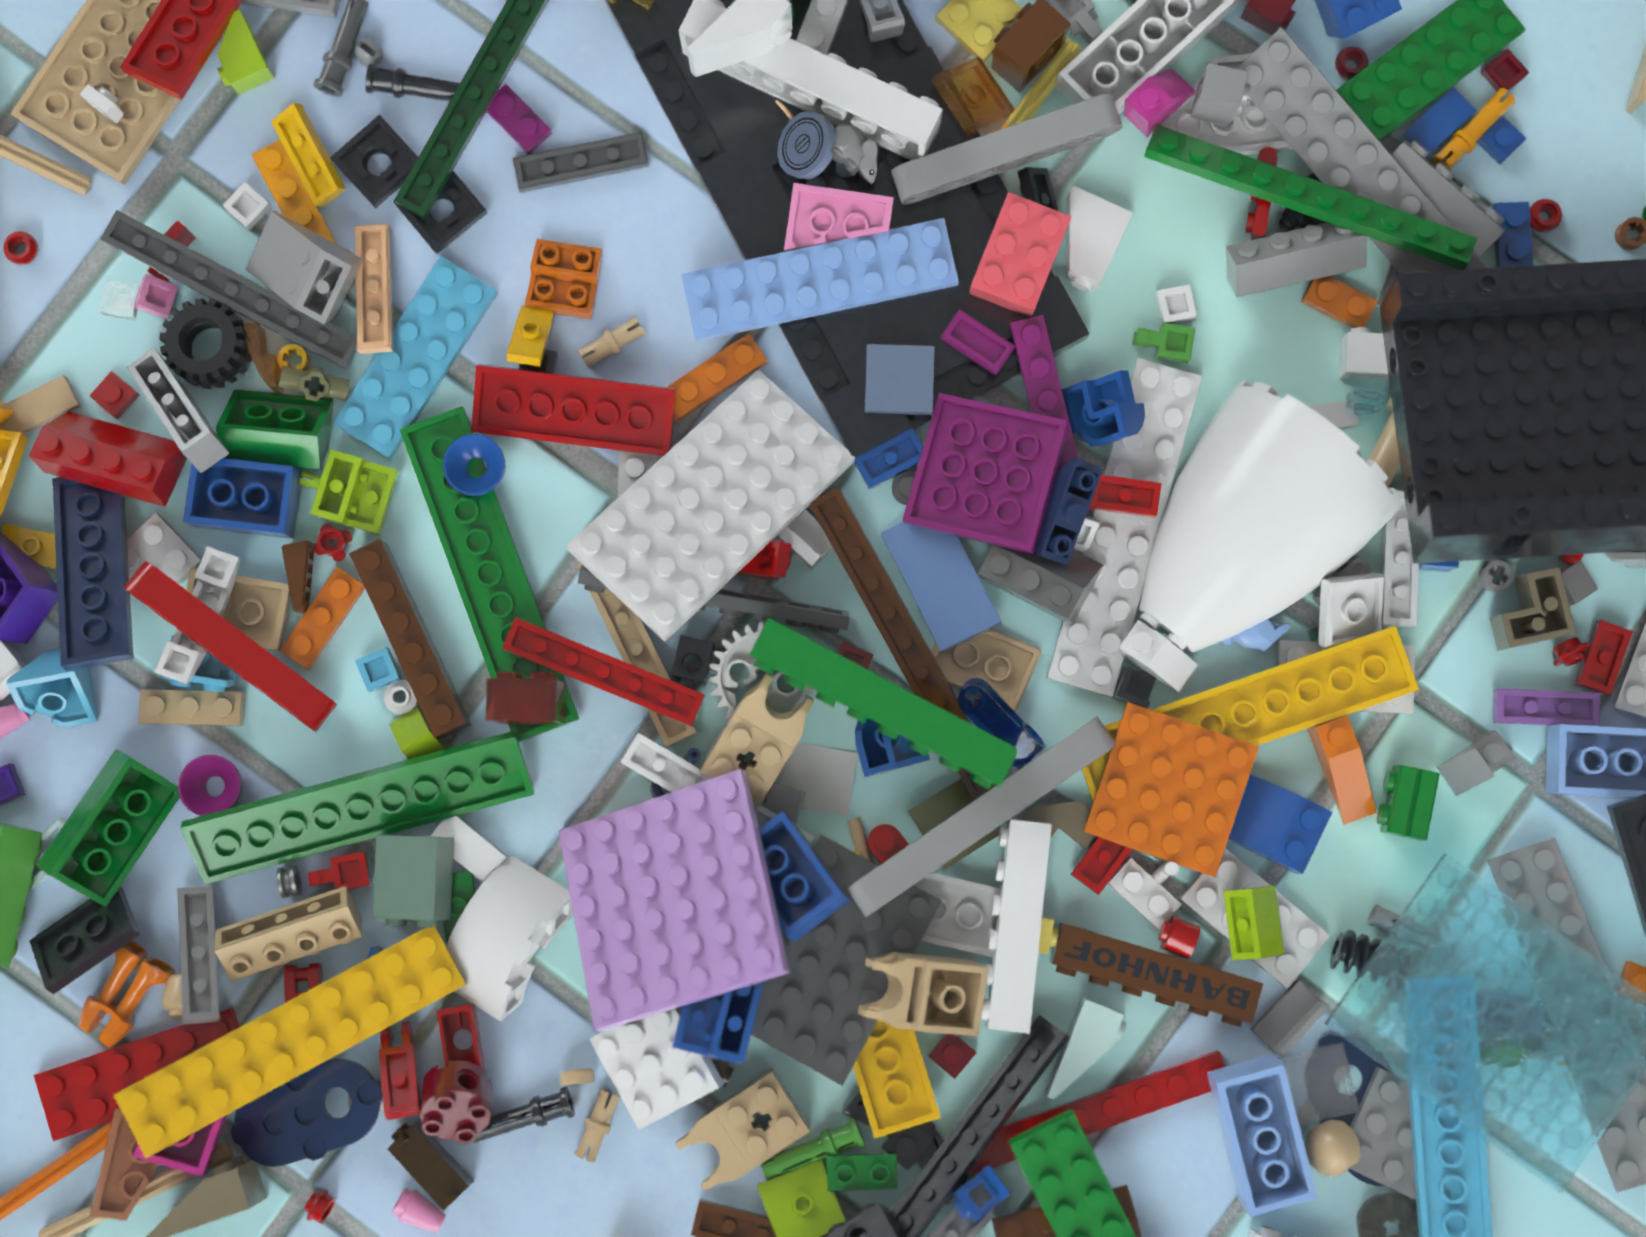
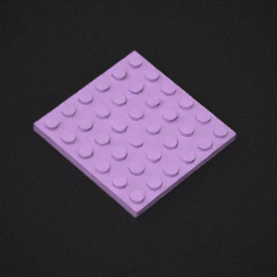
(672, 901)

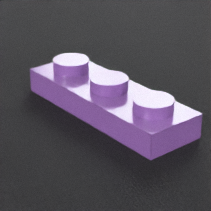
(1545, 707)

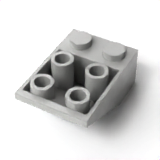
(303, 267)

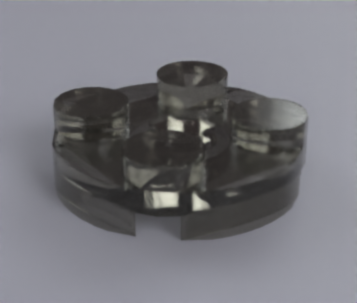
(1388, 1207)

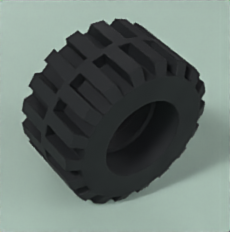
(184, 329)

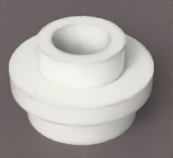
(389, 697)

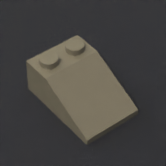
(228, 1191)

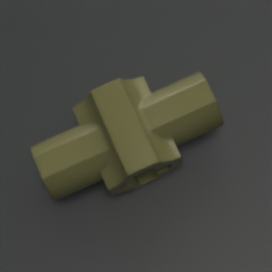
(332, 386)

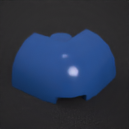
(1104, 409)
(881, 753)

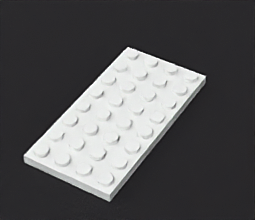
(710, 504)

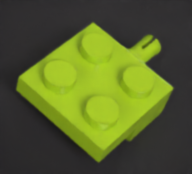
(352, 491)

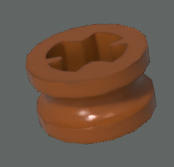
(1620, 233)

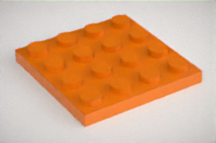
(1171, 789)

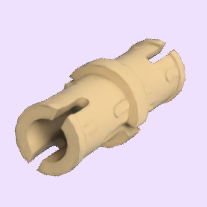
(611, 342)
(597, 1125)

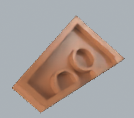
(120, 1175)

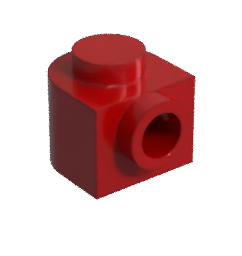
(885, 842)
(1179, 937)

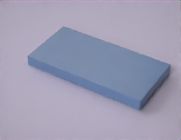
(941, 584)

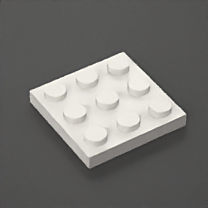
(651, 1073)

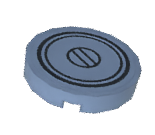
(806, 145)

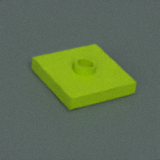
(801, 1203)

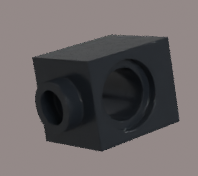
(689, 646)

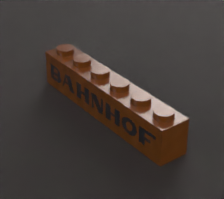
(410, 639)
(1155, 973)

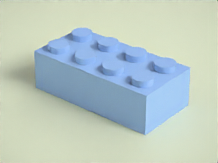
(1596, 761)
(1262, 1135)

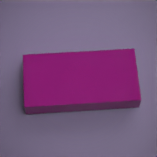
(977, 342)

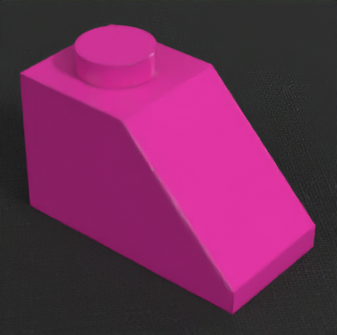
(1156, 100)

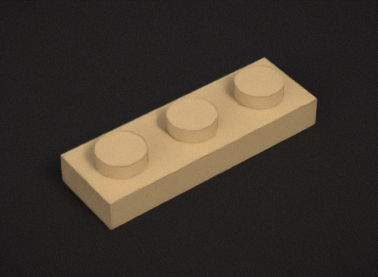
(191, 707)

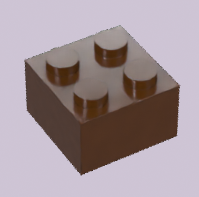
(1029, 44)

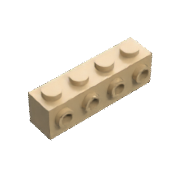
(288, 933)

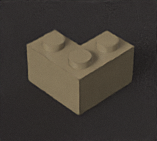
(1543, 613)

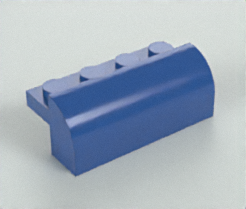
(719, 1024)

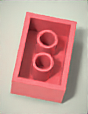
(1019, 254)

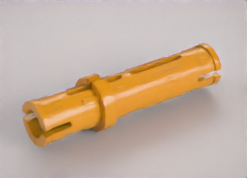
(1465, 140)

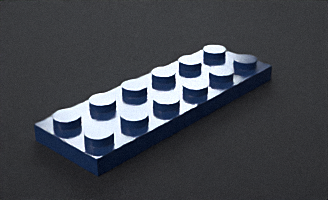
(91, 575)

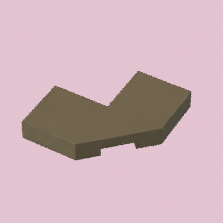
(1067, 816)

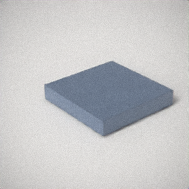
(899, 379)

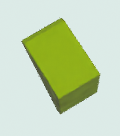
(415, 735)

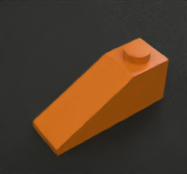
(1343, 768)

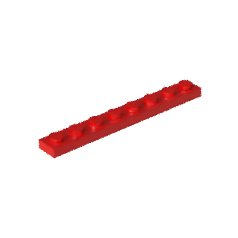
(1113, 1104)

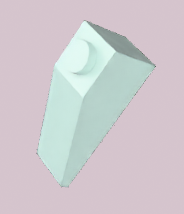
(1090, 1037)

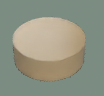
(577, 1077)

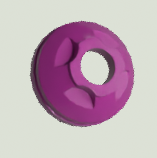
(195, 777)

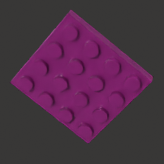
(986, 472)

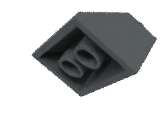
(1042, 581)

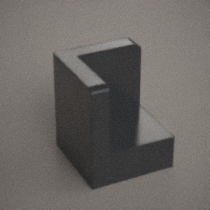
(1133, 687)

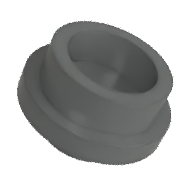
(902, 486)

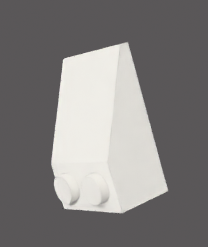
(740, 34)

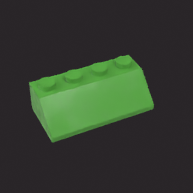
(17, 858)

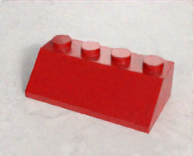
(109, 457)

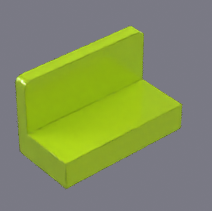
(1253, 923)

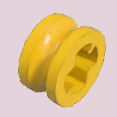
(288, 350)

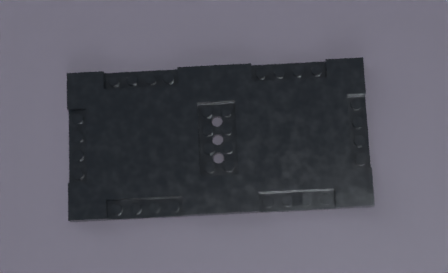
(733, 146)

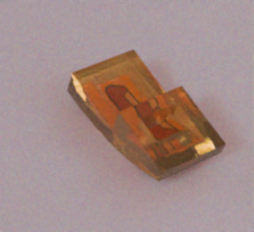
(265, 363)

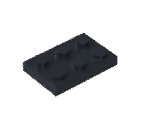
(82, 940)

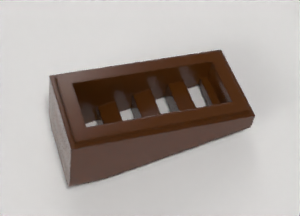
(299, 568)

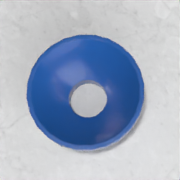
(465, 450)

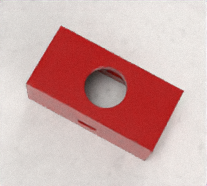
(454, 1019)

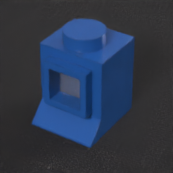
(979, 1195)

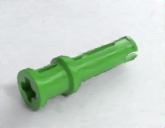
(828, 1143)

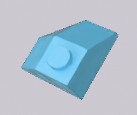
(55, 692)

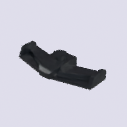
(910, 1145)

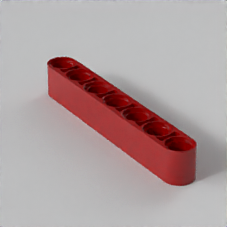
(230, 645)

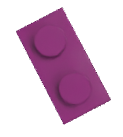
(518, 120)

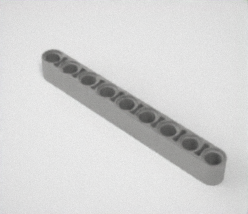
(981, 817)

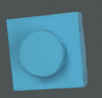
(378, 669)

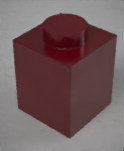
(1269, 14)

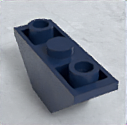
(1067, 509)

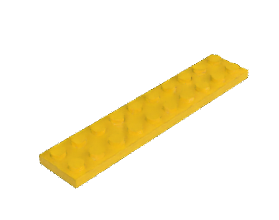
(1293, 694)
(289, 1040)

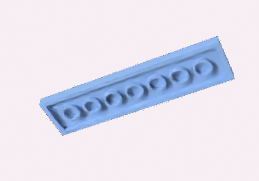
(819, 279)

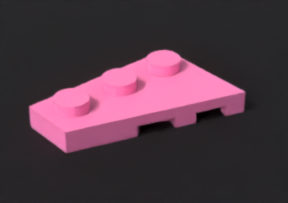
(831, 215)

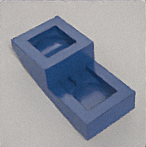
(1440, 121)

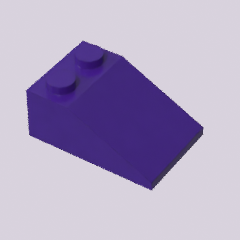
(25, 593)

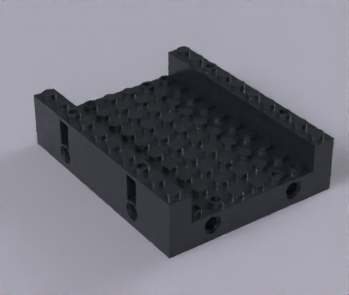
(1520, 408)

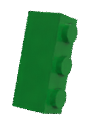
(276, 428)

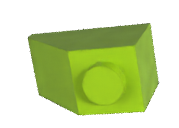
(242, 57)

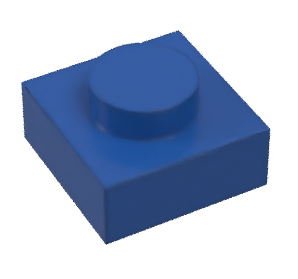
(1501, 140)

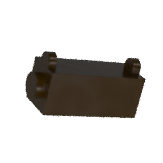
(429, 1164)

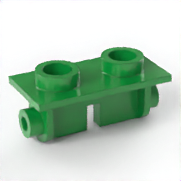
(862, 1172)

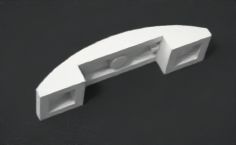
(213, 587)

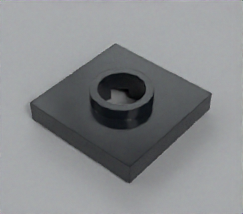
(371, 140)
(466, 213)

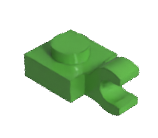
(1171, 342)

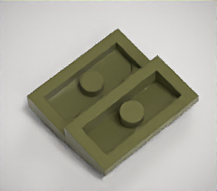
(941, 807)

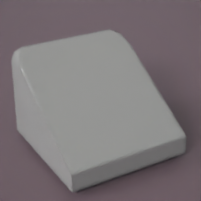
(1577, 583)
(785, 799)

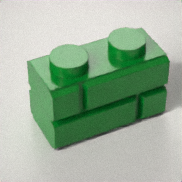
(1408, 802)

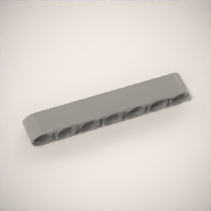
(1006, 149)

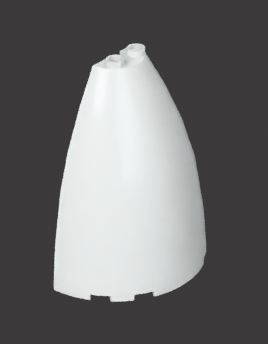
(1259, 518)

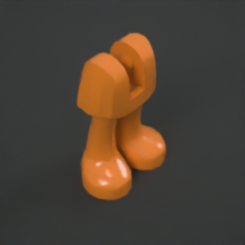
(150, 973)

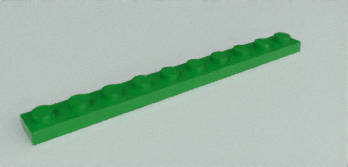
(1311, 197)

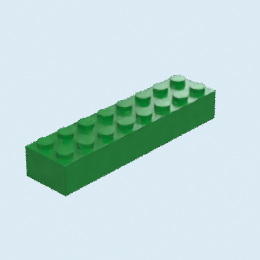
(884, 702)

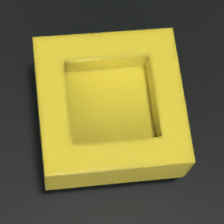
(1048, 935)

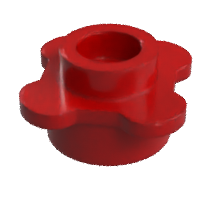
(329, 533)
(1570, 652)

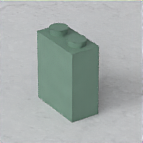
(413, 879)

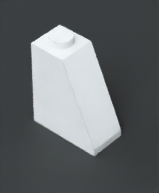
(1091, 237)

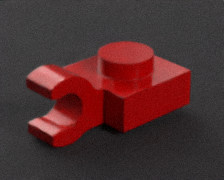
(346, 870)

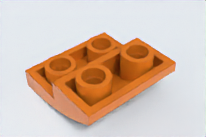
(564, 278)

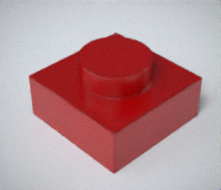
(114, 395)

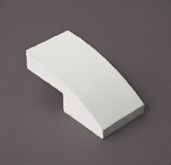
(470, 847)

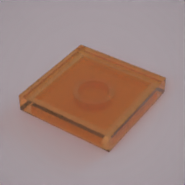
(973, 95)

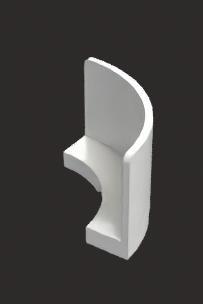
(501, 932)

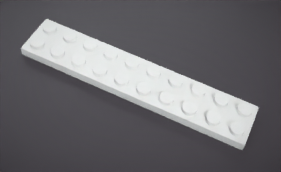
(1089, 649)

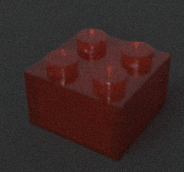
(525, 700)

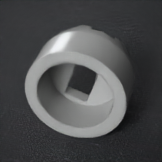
(365, 58)

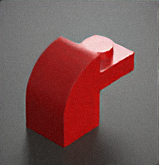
(770, 562)

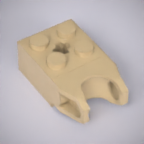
(761, 731)
(929, 993)
(736, 1136)

